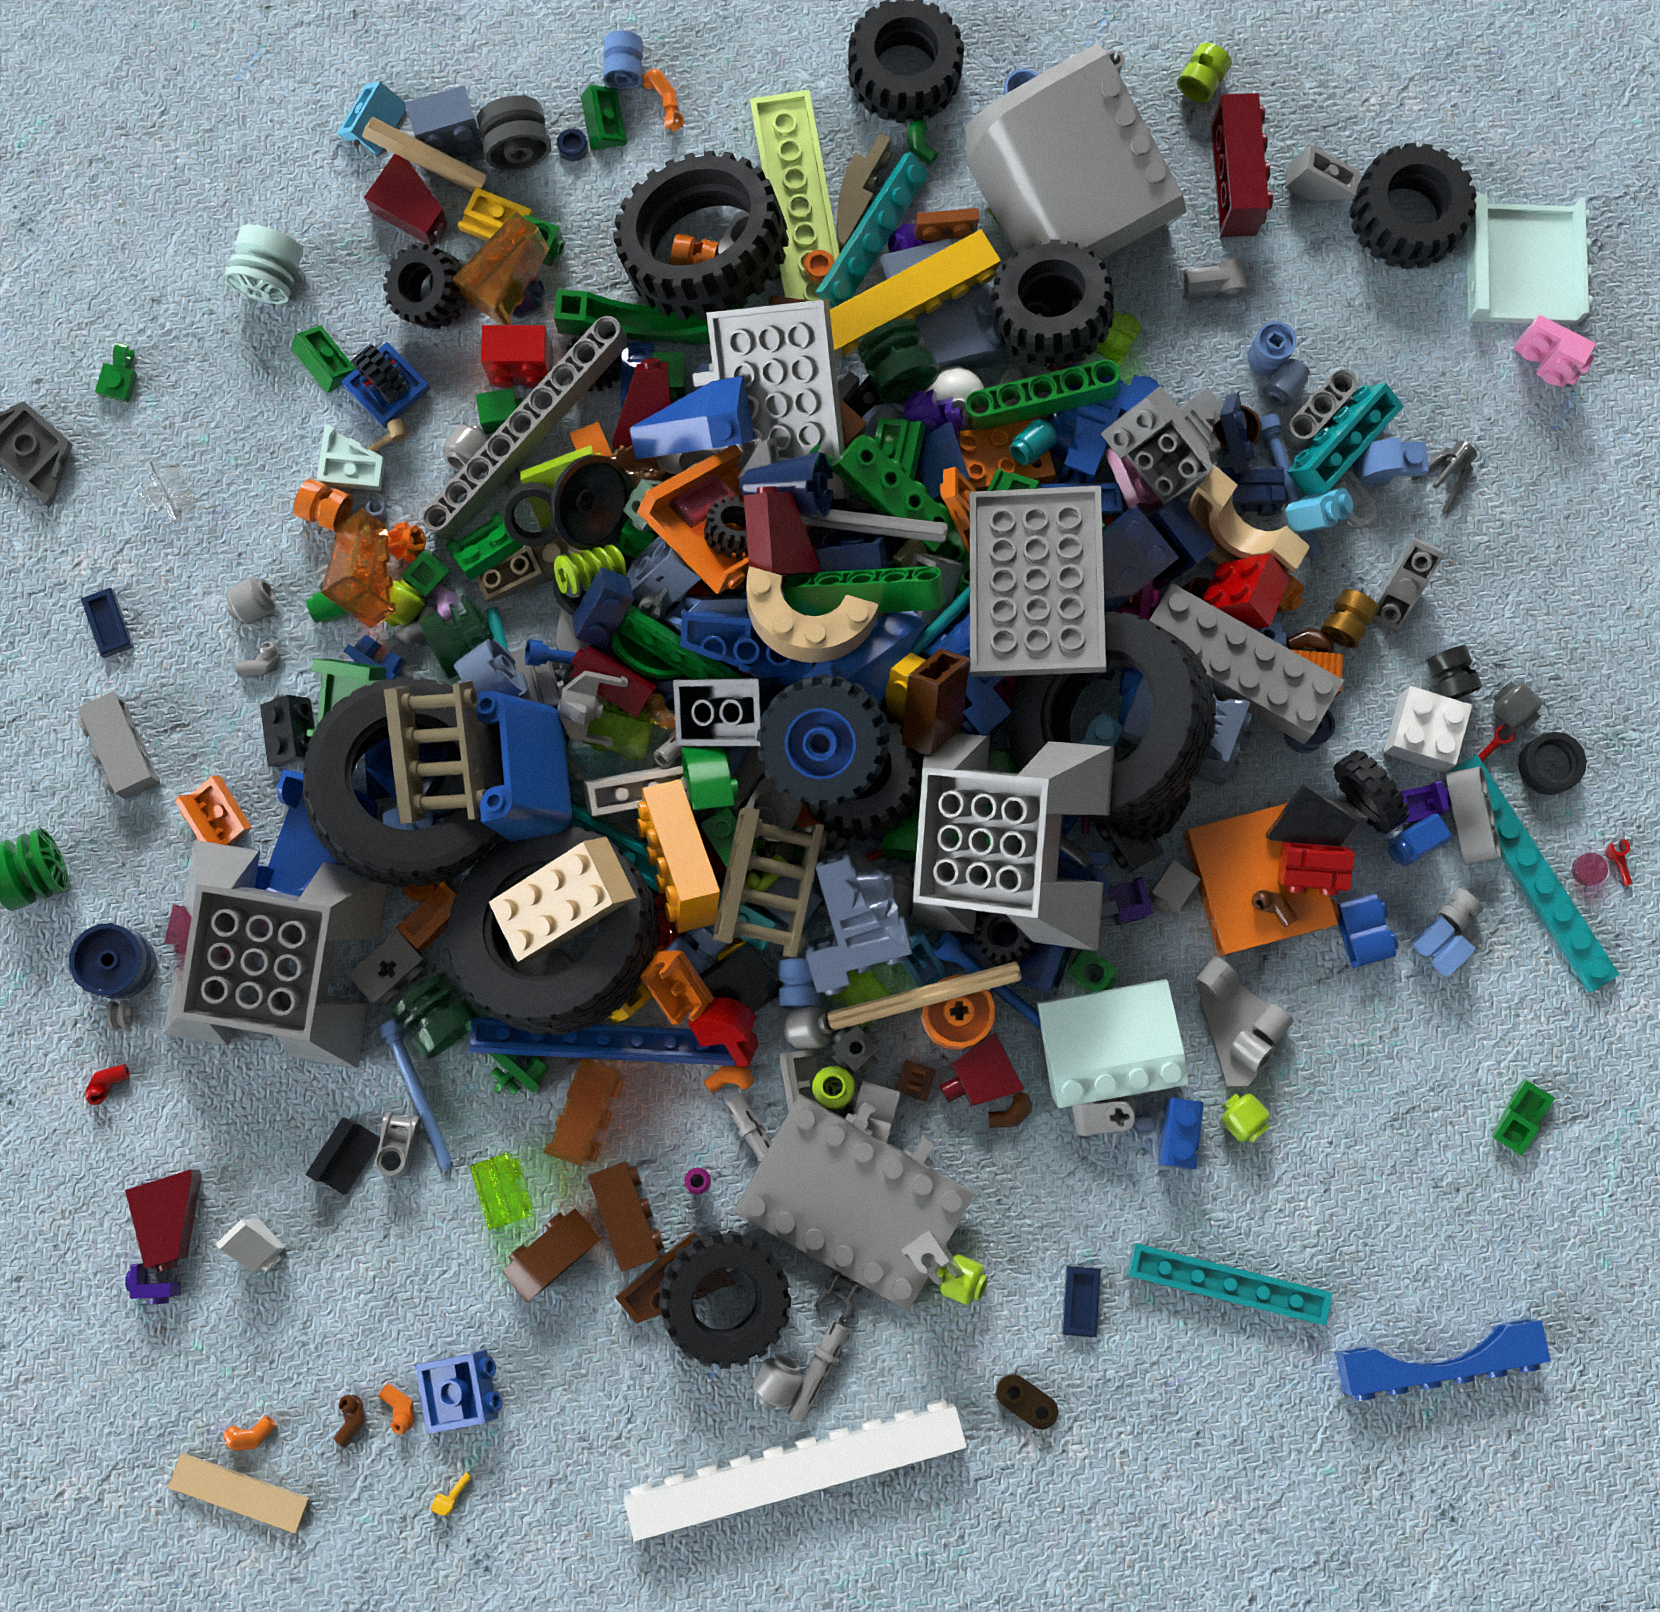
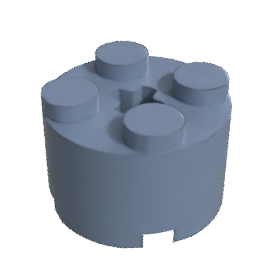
(491, 670)

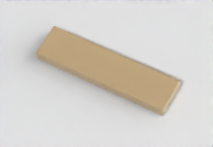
(423, 155)
(239, 1493)

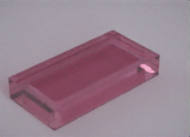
(694, 503)

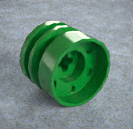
(31, 868)

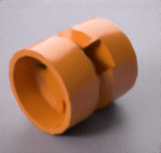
(688, 251)
(318, 503)

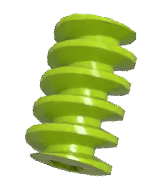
(583, 567)

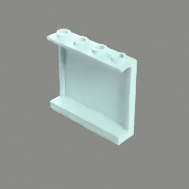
(1528, 263)

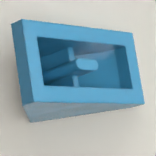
(923, 965)

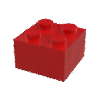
(516, 354)
(1248, 589)

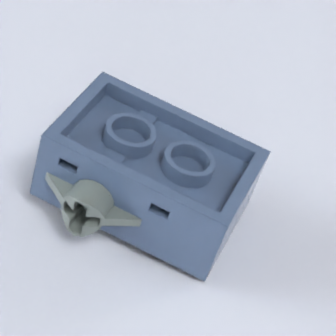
(659, 578)

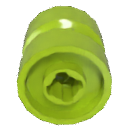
(1204, 72)

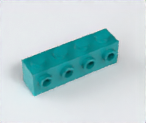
(1345, 438)

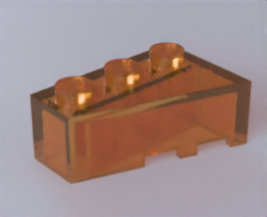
(358, 569)
(585, 1113)

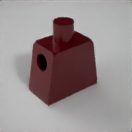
(982, 1074)

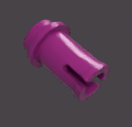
(689, 1182)

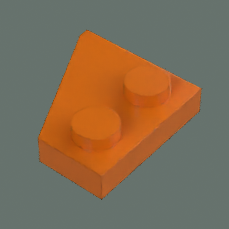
(956, 495)

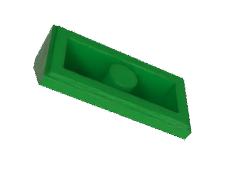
(603, 117)
(322, 357)

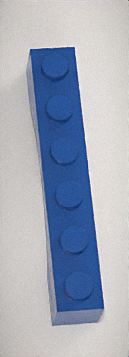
(1507, 1347)

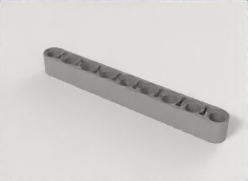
(528, 412)

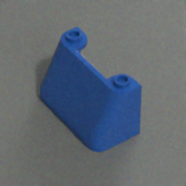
(535, 769)
(298, 850)

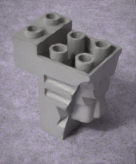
(1167, 442)

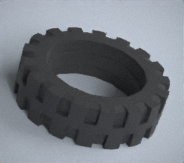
(1371, 791)

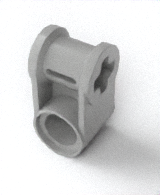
(1103, 1117)
(397, 1141)

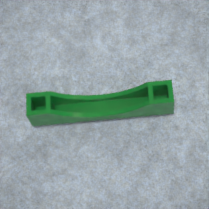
(579, 310)

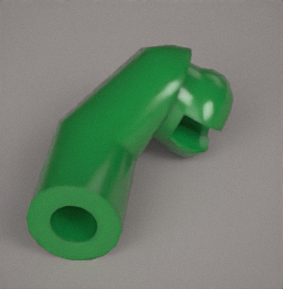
(917, 142)

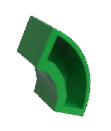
(708, 777)

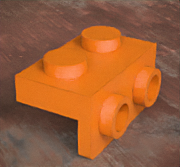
(214, 813)

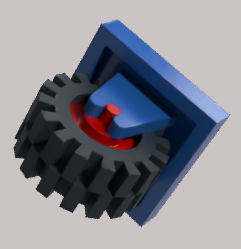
(384, 383)

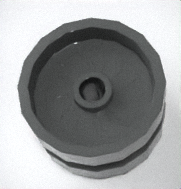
(513, 132)

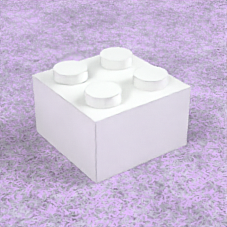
(1427, 729)

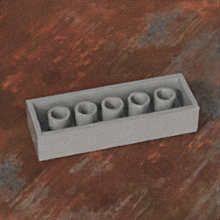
(1250, 666)

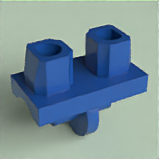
(367, 649)

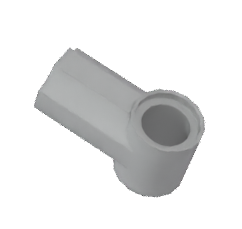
(1223, 279)

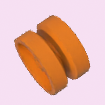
(964, 1033)

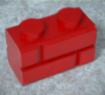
(1315, 868)

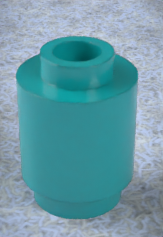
(1032, 442)

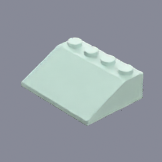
(1112, 1043)

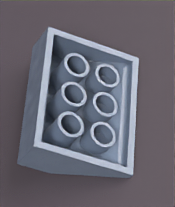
(962, 328)

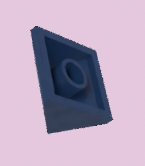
(940, 452)

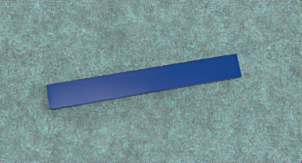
(598, 1042)

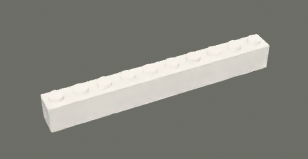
(793, 1471)

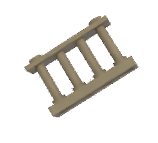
(405, 752)
(737, 893)

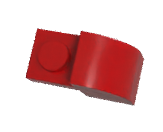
(729, 1024)

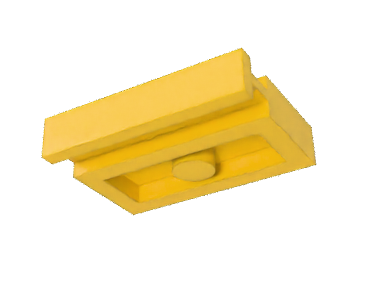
(487, 213)

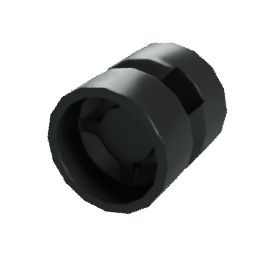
(1454, 672)

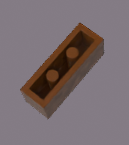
(626, 1215)

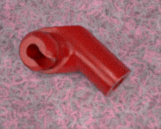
(103, 1081)

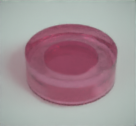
(1589, 869)

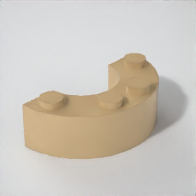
(1234, 538)
(803, 636)

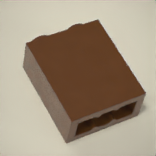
(935, 701)

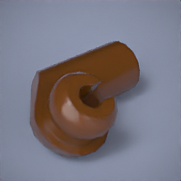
(1315, 638)
(1274, 903)
(354, 1419)

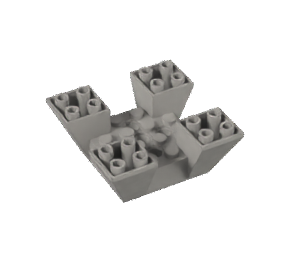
(1025, 806)
(227, 912)

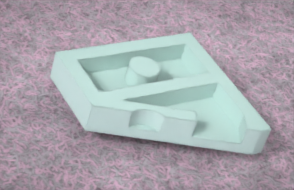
(348, 464)

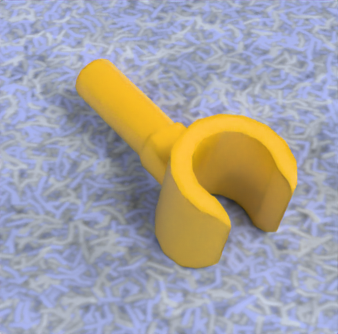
(444, 1505)

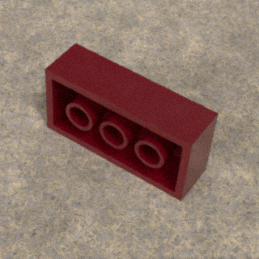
(1240, 164)

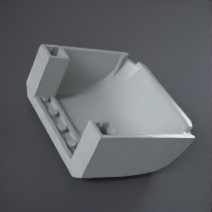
(1072, 161)

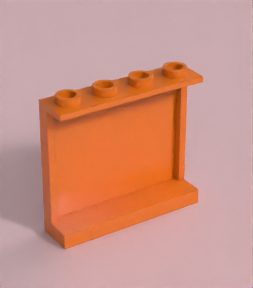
(689, 543)
(1233, 865)

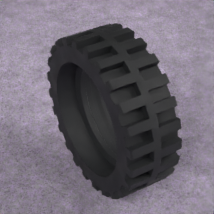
(681, 191)

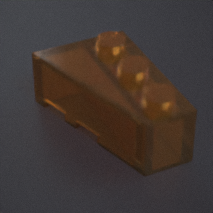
(502, 269)

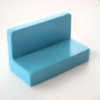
(375, 102)

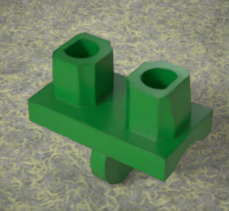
(529, 1077)

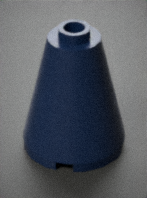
(802, 476)

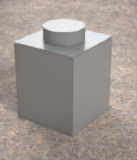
(1173, 888)

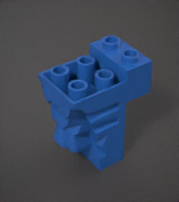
(1080, 428)
(983, 705)

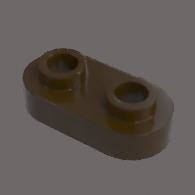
(1027, 1401)

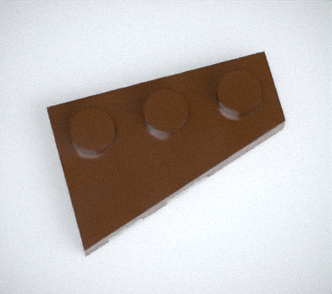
(642, 1294)

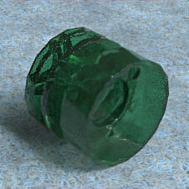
(898, 360)
(456, 637)
(431, 1011)

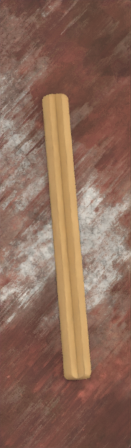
(924, 996)

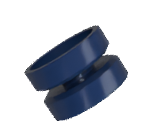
(107, 943)

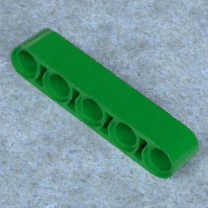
(1054, 383)
(890, 588)

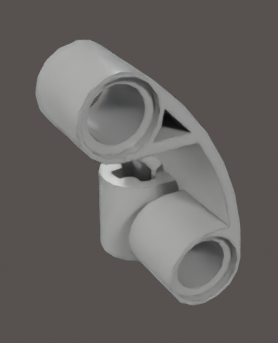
(1239, 1023)

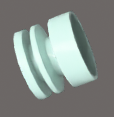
(263, 264)

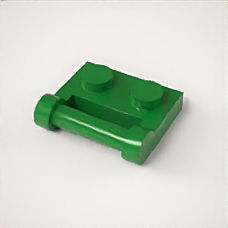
(483, 547)

